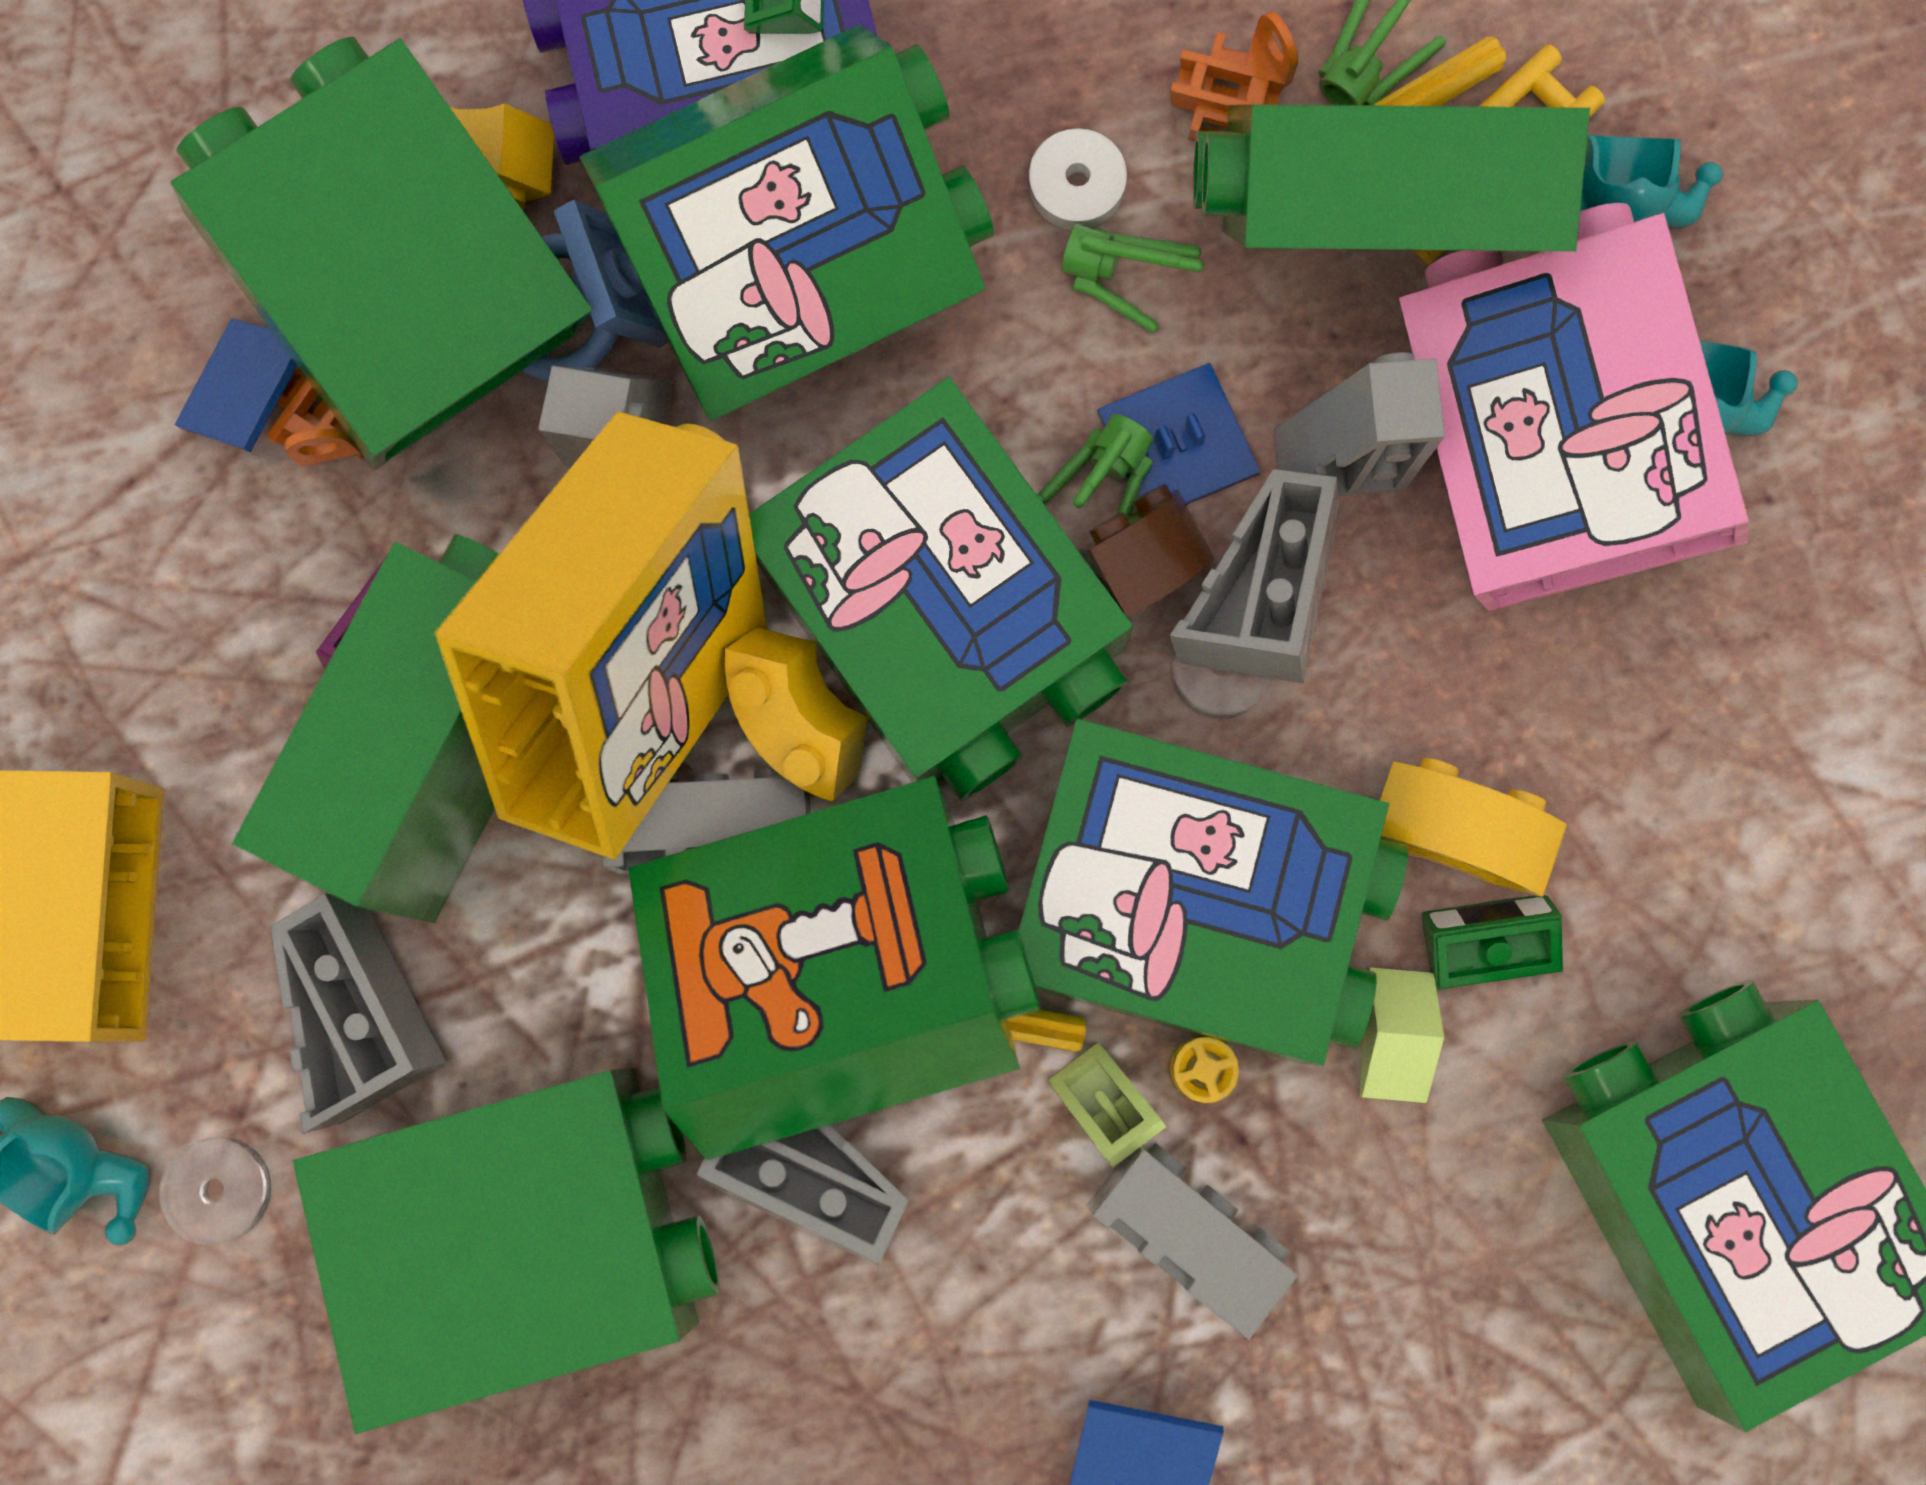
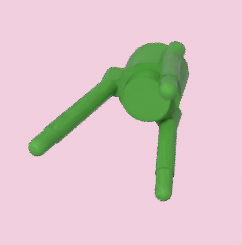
(1354, 75)
(1096, 255)
(1114, 452)

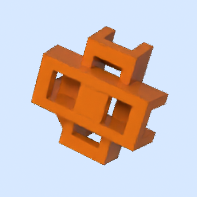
(1260, 74)
(309, 436)

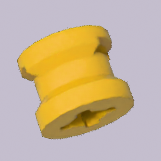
(1214, 1069)

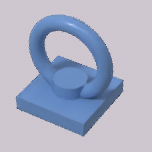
(607, 284)

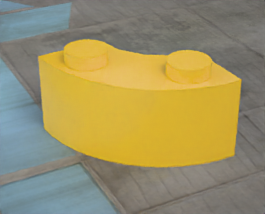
(515, 146)
(792, 712)
(1472, 827)

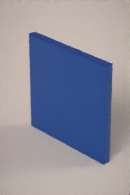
(238, 386)
(1194, 435)
(1143, 1448)

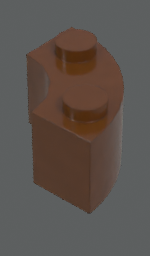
(1148, 551)

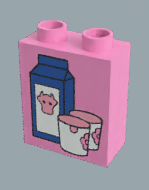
(1575, 411)

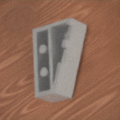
(586, 399)
(1368, 428)
(1268, 588)
(707, 812)
(349, 1012)
(816, 1186)
(1194, 1238)

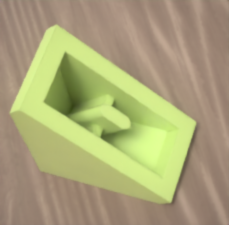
(1401, 1037)
(1106, 1104)

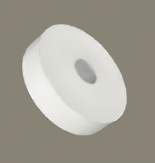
(1081, 153)

